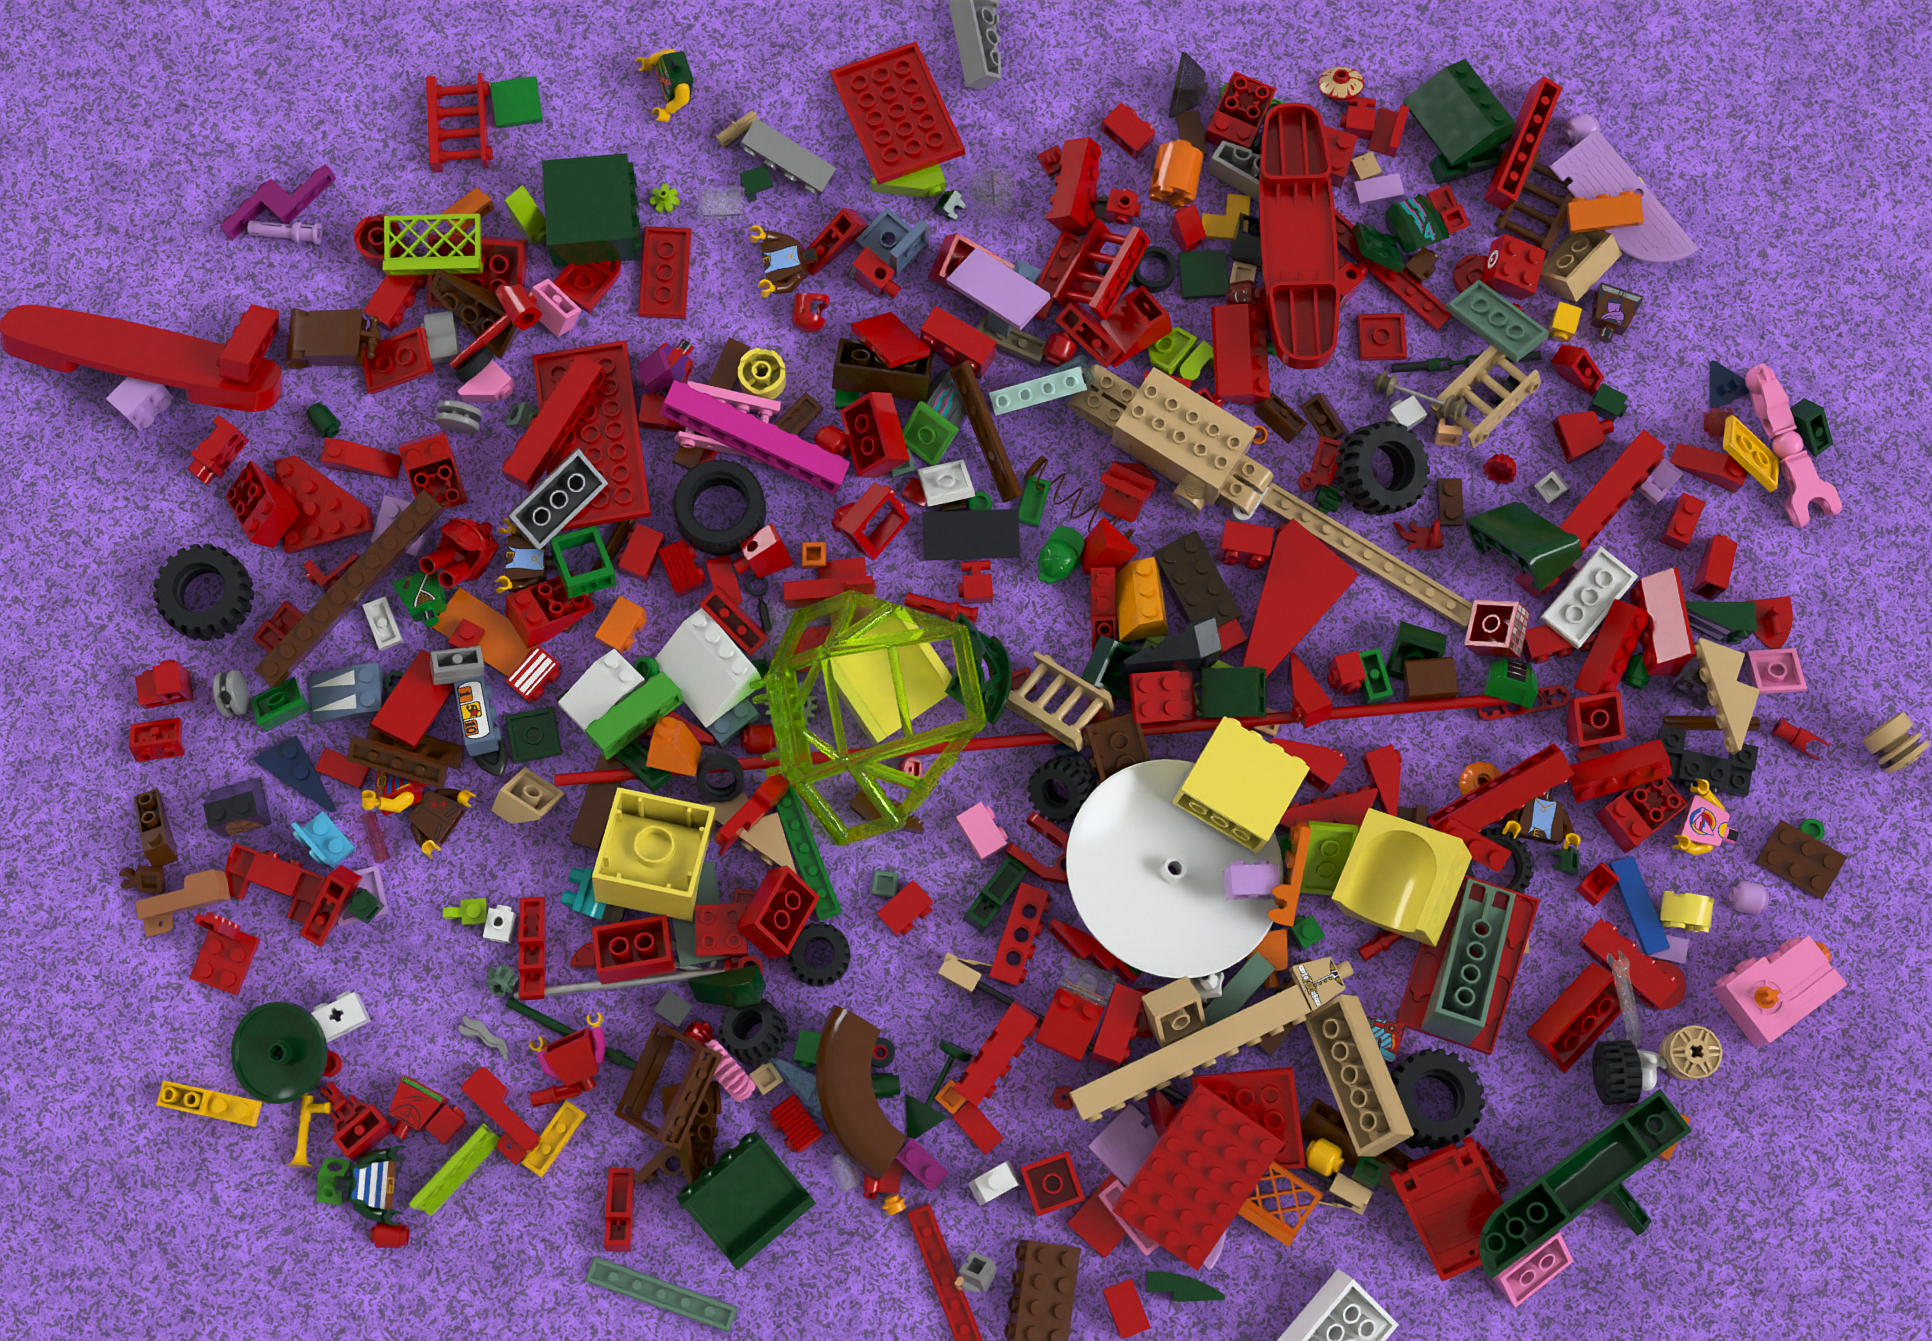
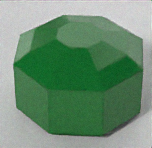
(646, 667)

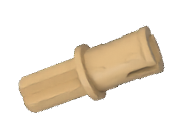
(736, 129)

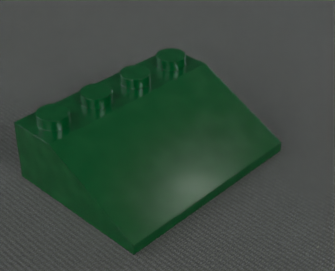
(1460, 113)

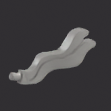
(477, 1029)

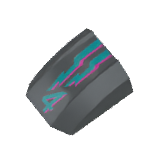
(945, 399)

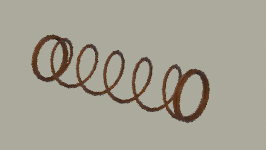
(1037, 465)

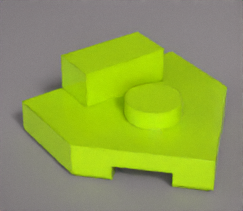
(1172, 350)

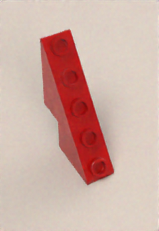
(1341, 809)

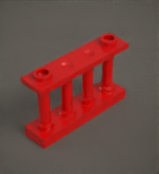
(436, 113)
(1116, 277)

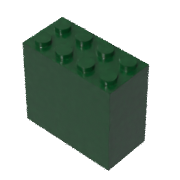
(591, 209)

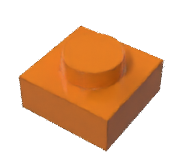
(949, 1098)

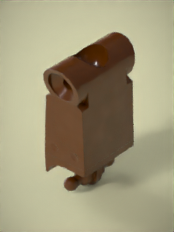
(330, 338)

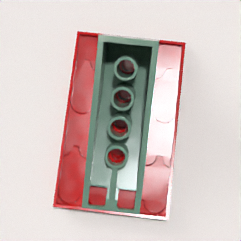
(1468, 977)

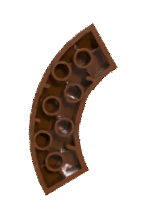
(848, 1093)

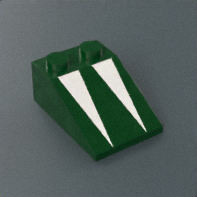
(1723, 620)

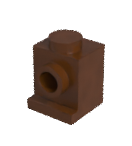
(1422, 265)

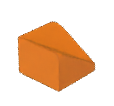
(813, 555)

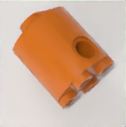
(1176, 173)

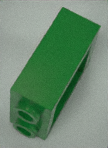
(588, 581)

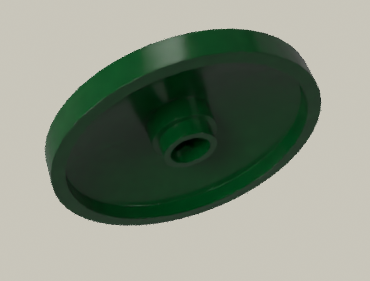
(279, 1052)

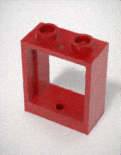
(861, 514)

